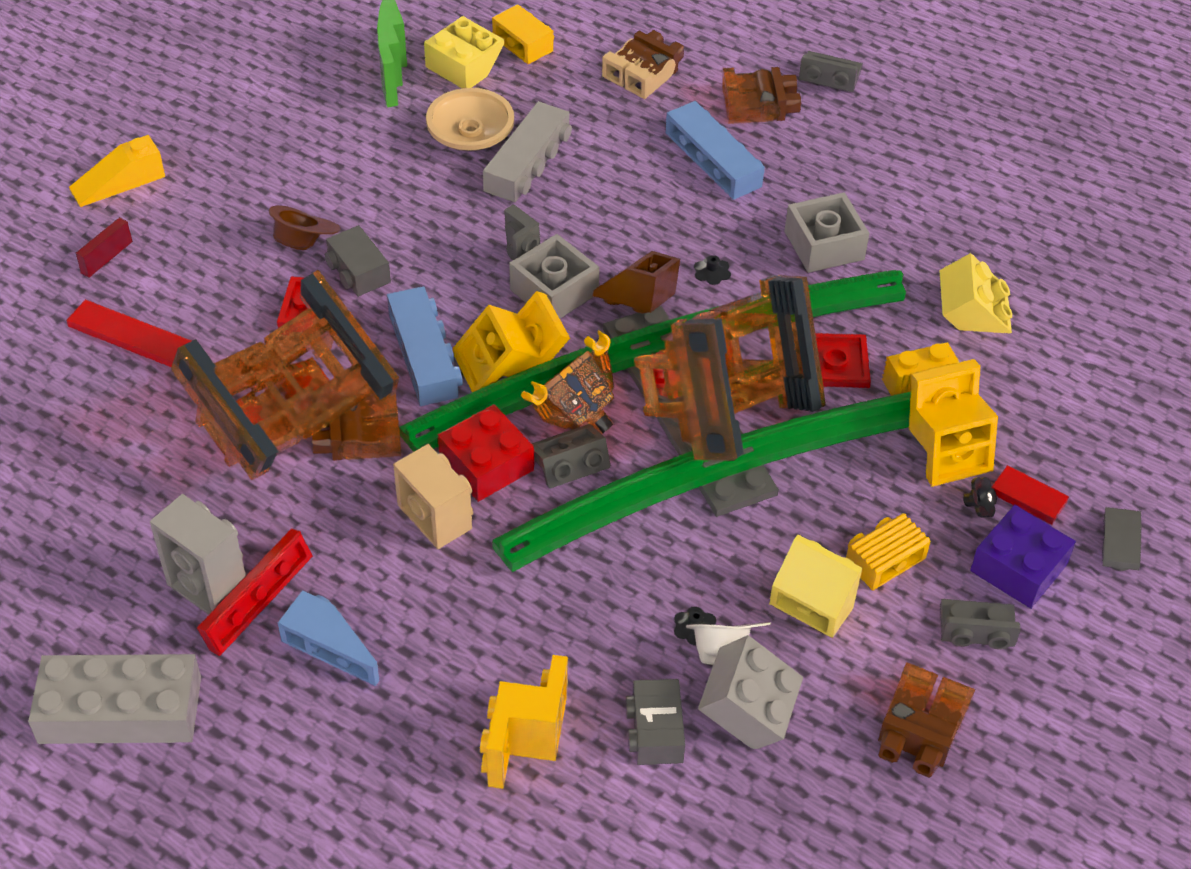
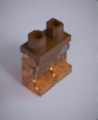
(759, 95)
(362, 432)
(923, 733)

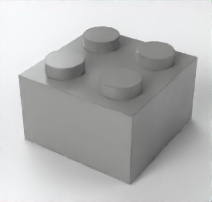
(826, 232)
(558, 272)
(751, 693)

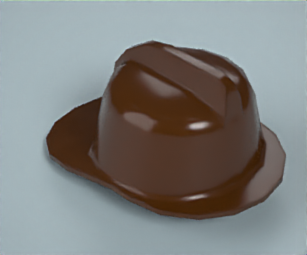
(298, 228)

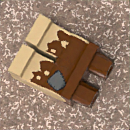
(644, 61)

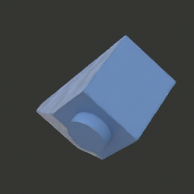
(321, 631)

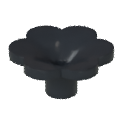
(712, 270)
(981, 497)
(693, 616)

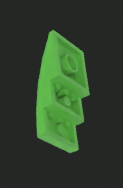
(391, 49)

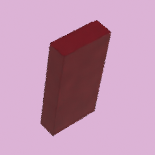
(104, 247)

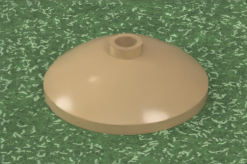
(470, 119)

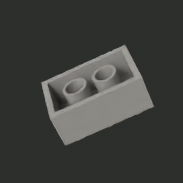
(198, 552)

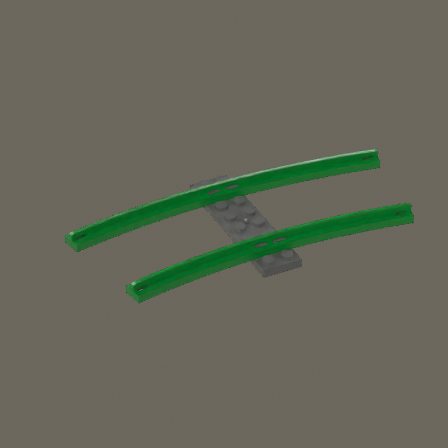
(723, 483)

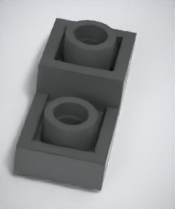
(1121, 539)

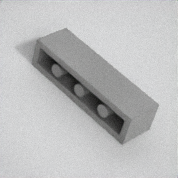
(526, 152)

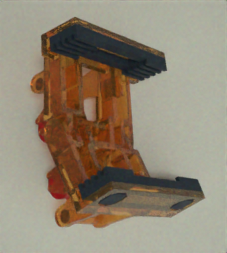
(709, 372)
(262, 426)

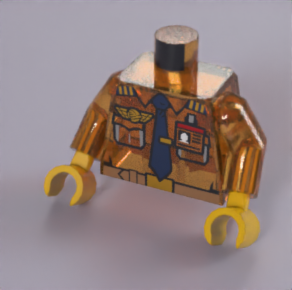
(578, 390)

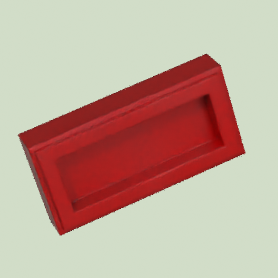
(1030, 494)

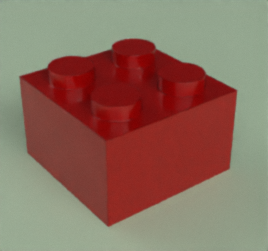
(487, 451)

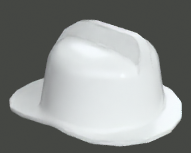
(712, 637)

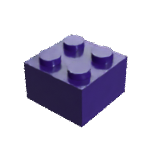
(1022, 556)

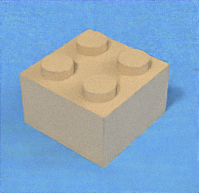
(433, 495)

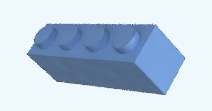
(714, 150)
(423, 346)

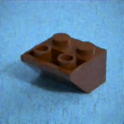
(643, 283)

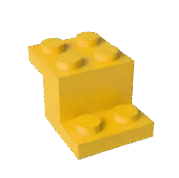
(509, 342)
(952, 422)
(524, 721)

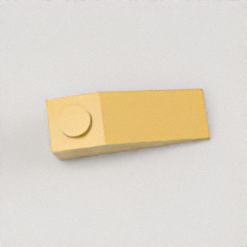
(121, 170)

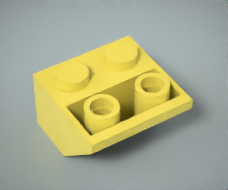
(462, 52)
(974, 297)
(816, 586)

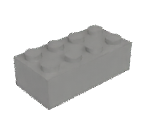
(115, 699)

